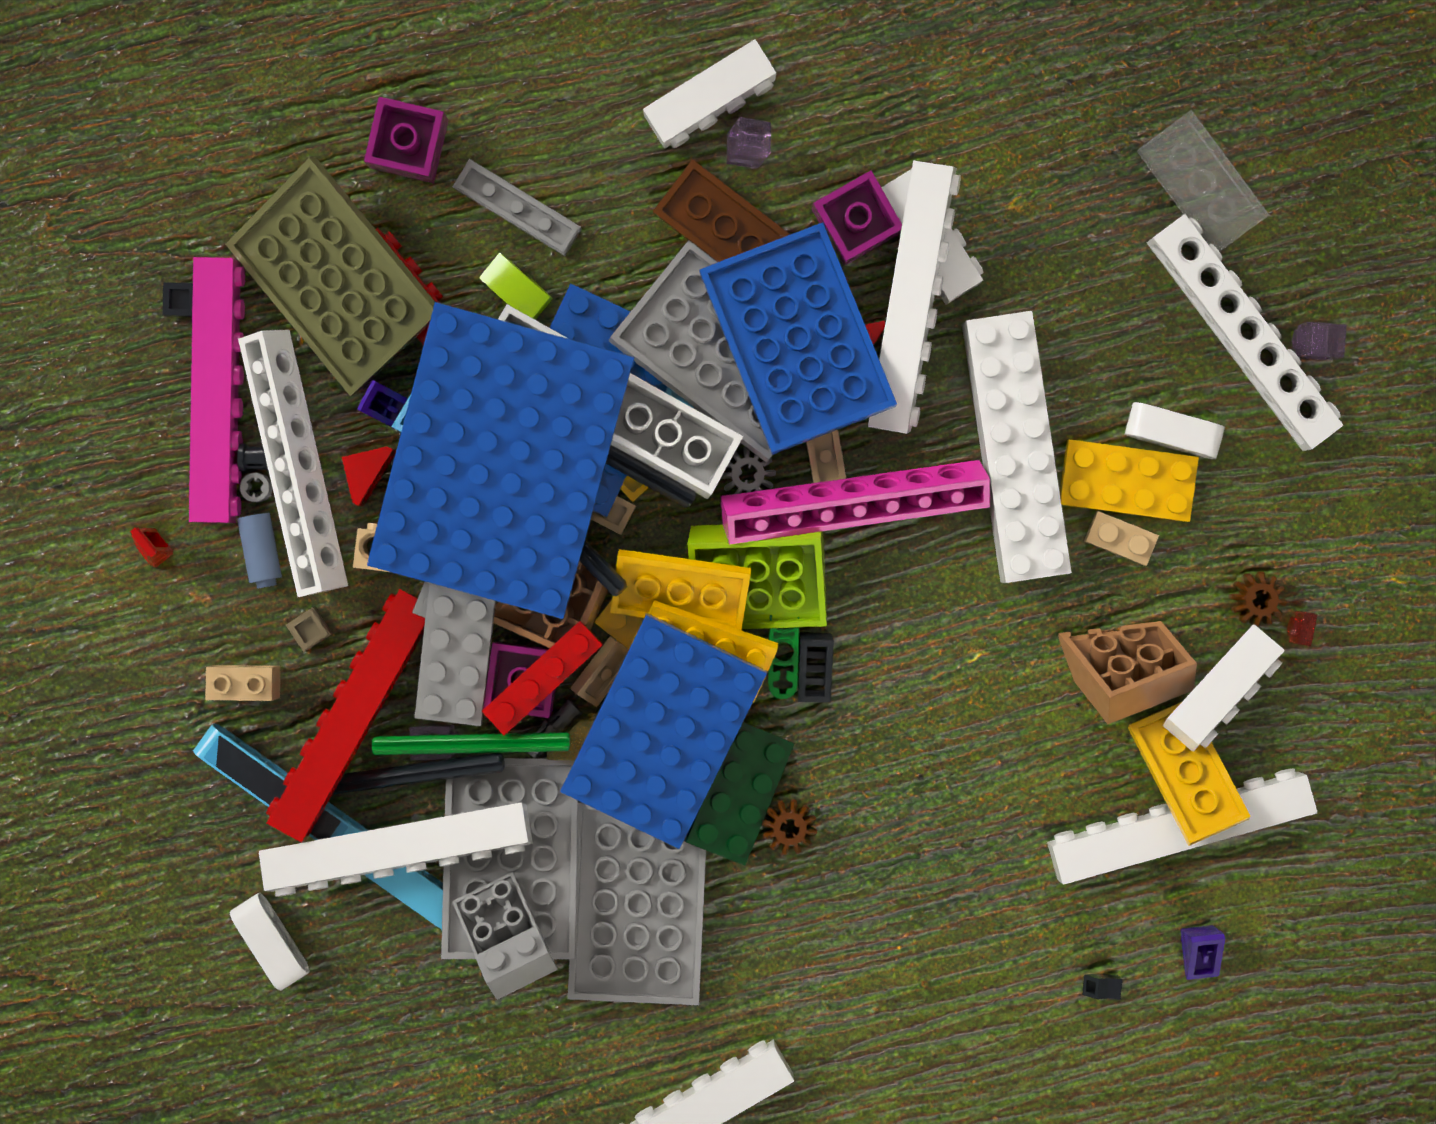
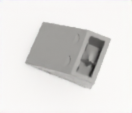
(504, 936)

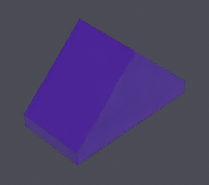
(382, 403)
(1202, 951)

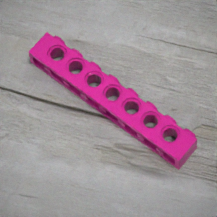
(855, 501)

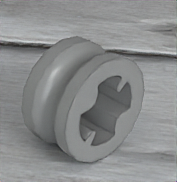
(246, 486)

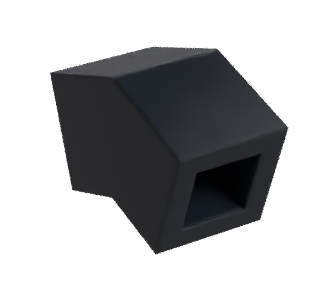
(1102, 986)

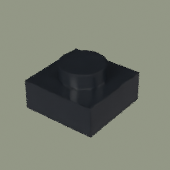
(177, 299)

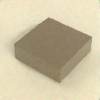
(309, 629)

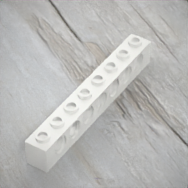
(1245, 352)
(293, 462)

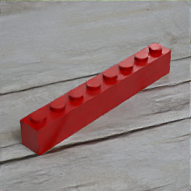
(349, 719)

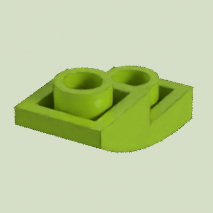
(515, 287)

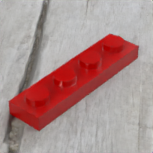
(542, 677)

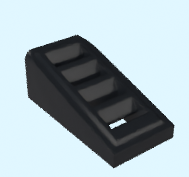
(817, 640)

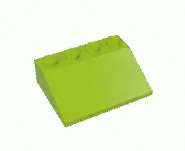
(784, 576)

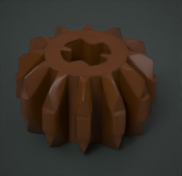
(1248, 592)
(799, 821)

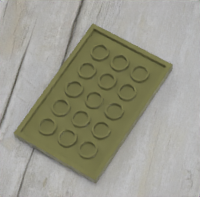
(333, 276)

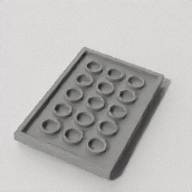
(684, 347)
(543, 870)
(635, 915)

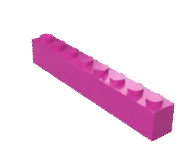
(215, 390)

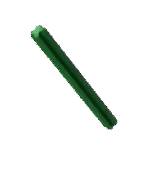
(470, 743)

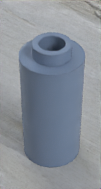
(259, 549)

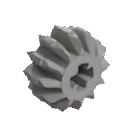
(758, 476)

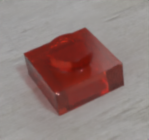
(1302, 628)

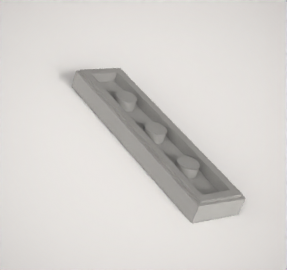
(517, 207)

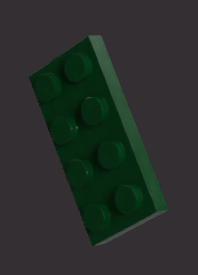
(740, 794)

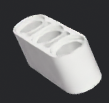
(1174, 430)
(269, 941)

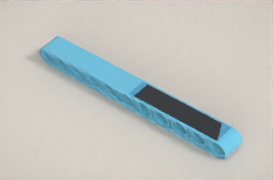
(265, 782)

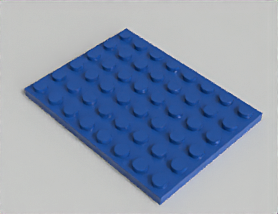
(500, 460)

